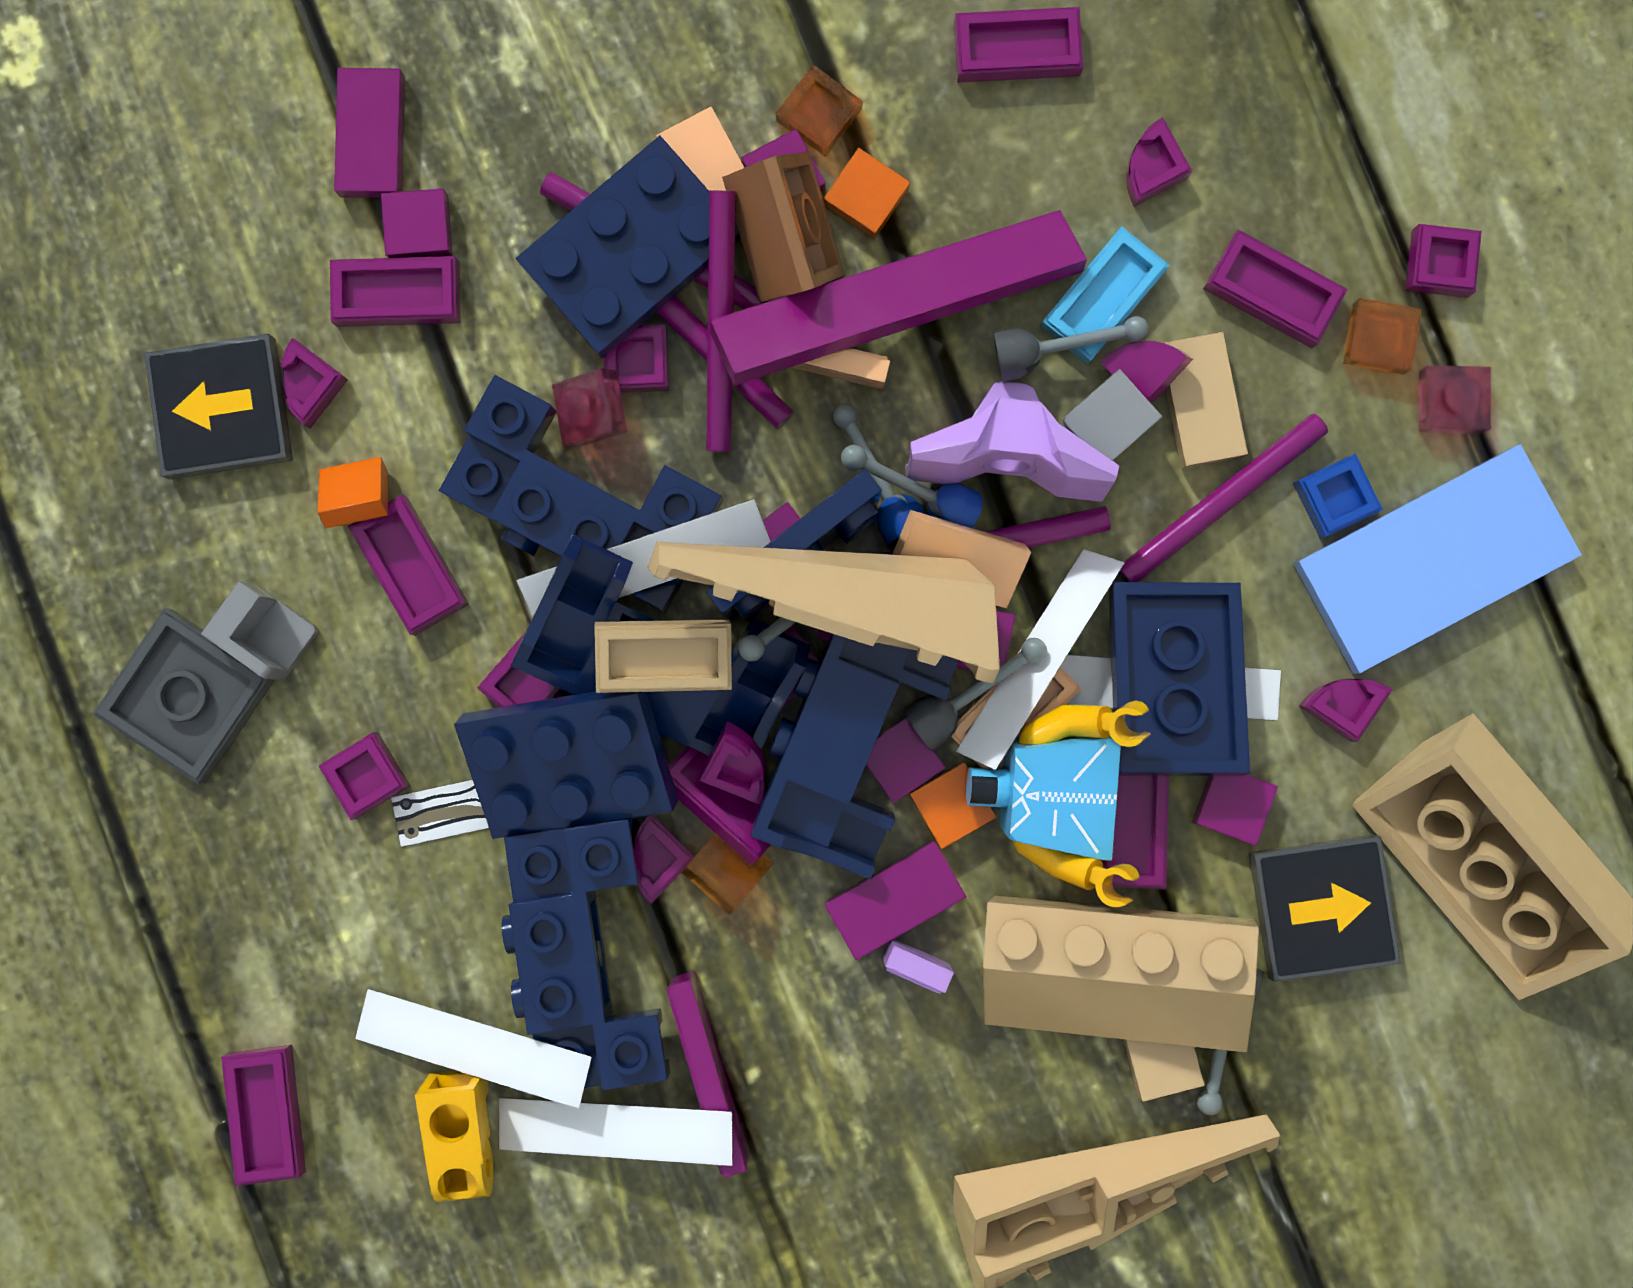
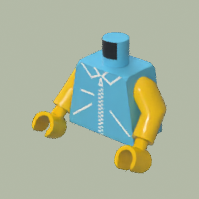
(1063, 793)

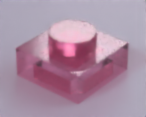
(1455, 399)
(589, 407)

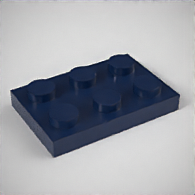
(625, 247)
(841, 515)
(1185, 660)
(566, 762)

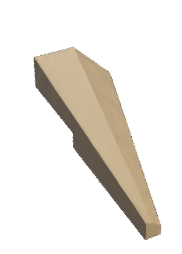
(866, 597)
(1054, 1205)

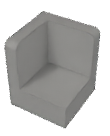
(1112, 416)
(260, 631)

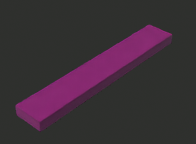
(896, 297)

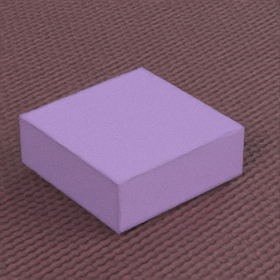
(917, 966)

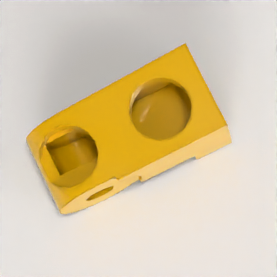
(456, 1135)

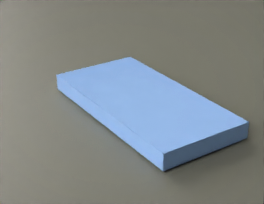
(1437, 559)

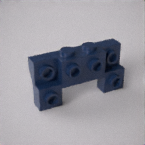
(547, 504)
(562, 653)
(828, 746)
(562, 954)

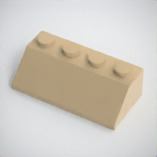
(1499, 860)
(1120, 972)

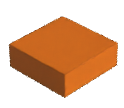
(866, 193)
(353, 492)
(945, 806)

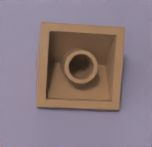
(784, 226)

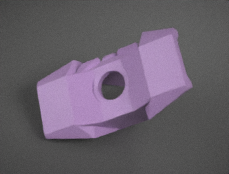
(1017, 438)

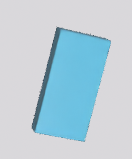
(1106, 291)

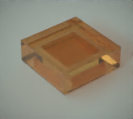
(819, 110)
(1382, 336)
(724, 873)

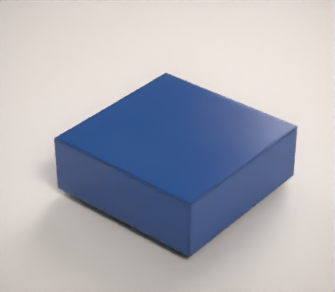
(1337, 496)

